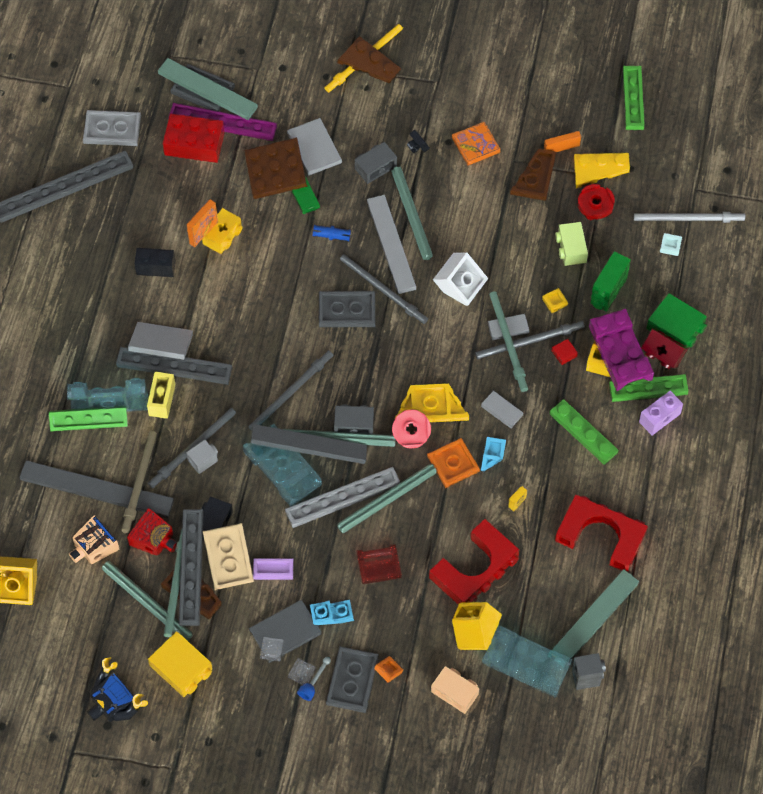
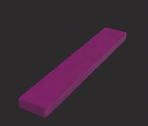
(232, 123)

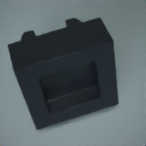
(417, 143)

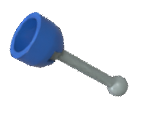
(307, 690)

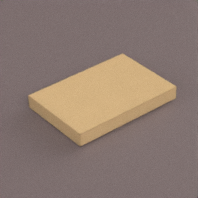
(228, 556)

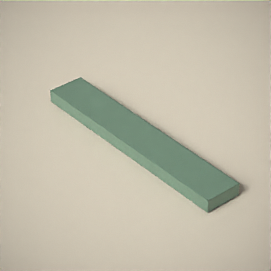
(207, 89)
(596, 615)

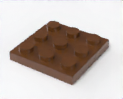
(275, 168)

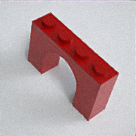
(585, 512)
(466, 588)

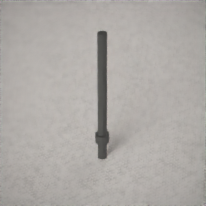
(410, 309)
(564, 329)
(315, 367)
(165, 472)

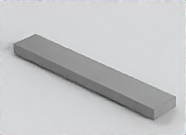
(391, 244)
(342, 497)

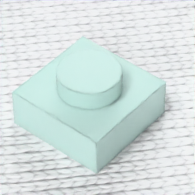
(671, 244)

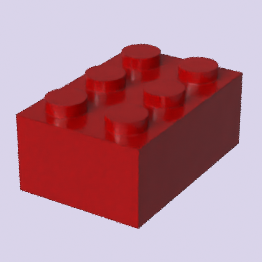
(193, 138)

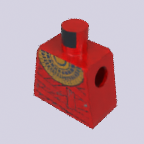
(152, 534)

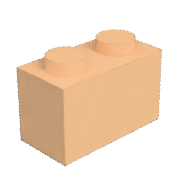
(455, 689)

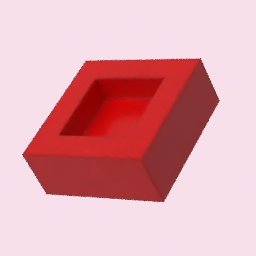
(564, 351)

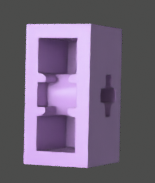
(661, 413)

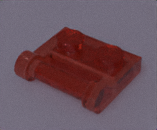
(379, 569)

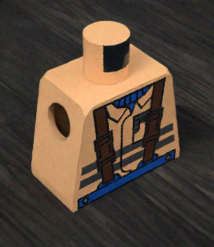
(93, 542)

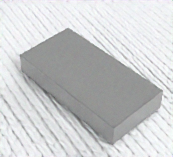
(516, 324)
(502, 409)

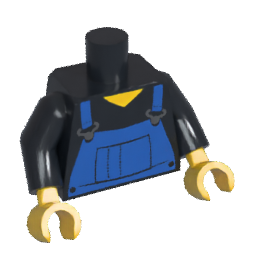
(113, 697)

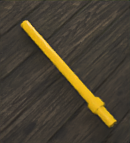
(340, 78)

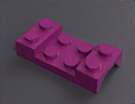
(620, 349)

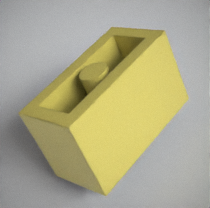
(161, 395)

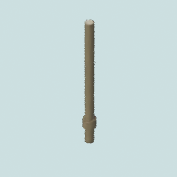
(130, 512)

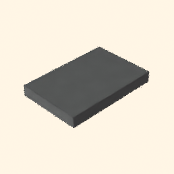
(188, 95)
(346, 308)
(290, 624)
(352, 679)

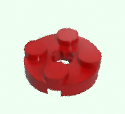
(596, 211)

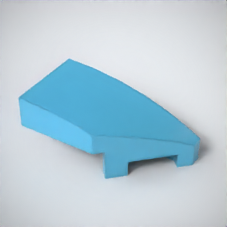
(493, 452)

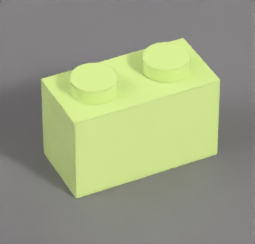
(572, 243)

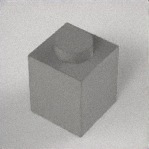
(202, 456)

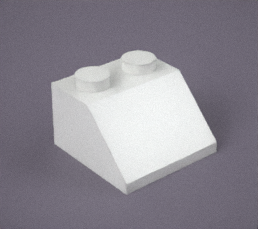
(460, 278)

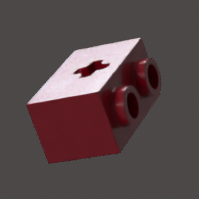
(674, 349)

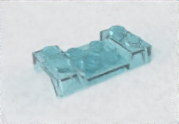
(133, 396)
(285, 470)
(527, 661)

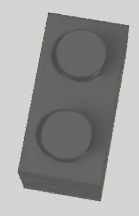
(375, 162)
(354, 419)
(588, 671)

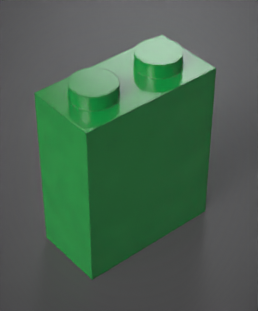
(610, 281)
(678, 320)

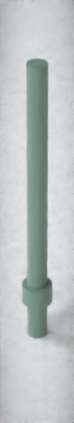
(518, 372)
(174, 590)

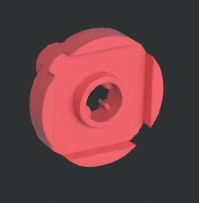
(404, 437)

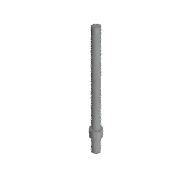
(725, 217)

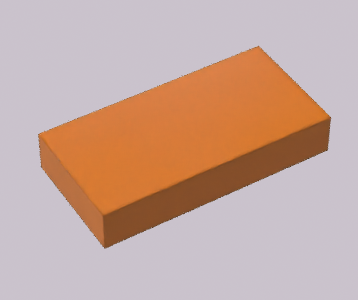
(563, 142)

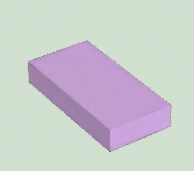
(273, 569)

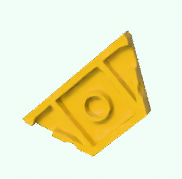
(435, 402)

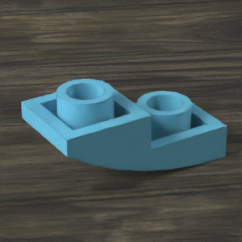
(333, 613)

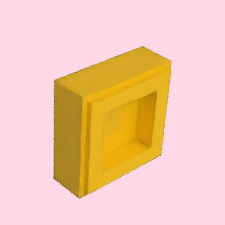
(555, 300)
(517, 498)

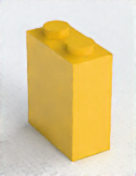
(180, 664)

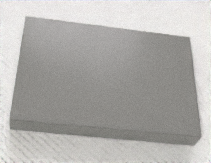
(112, 128)
(315, 146)
(160, 340)

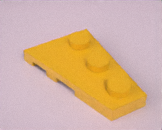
(593, 167)

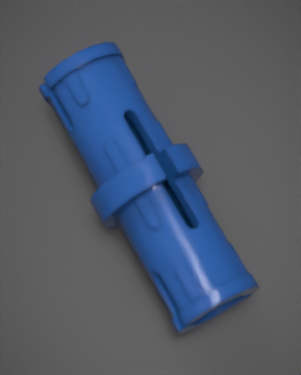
(331, 232)

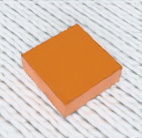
(388, 669)

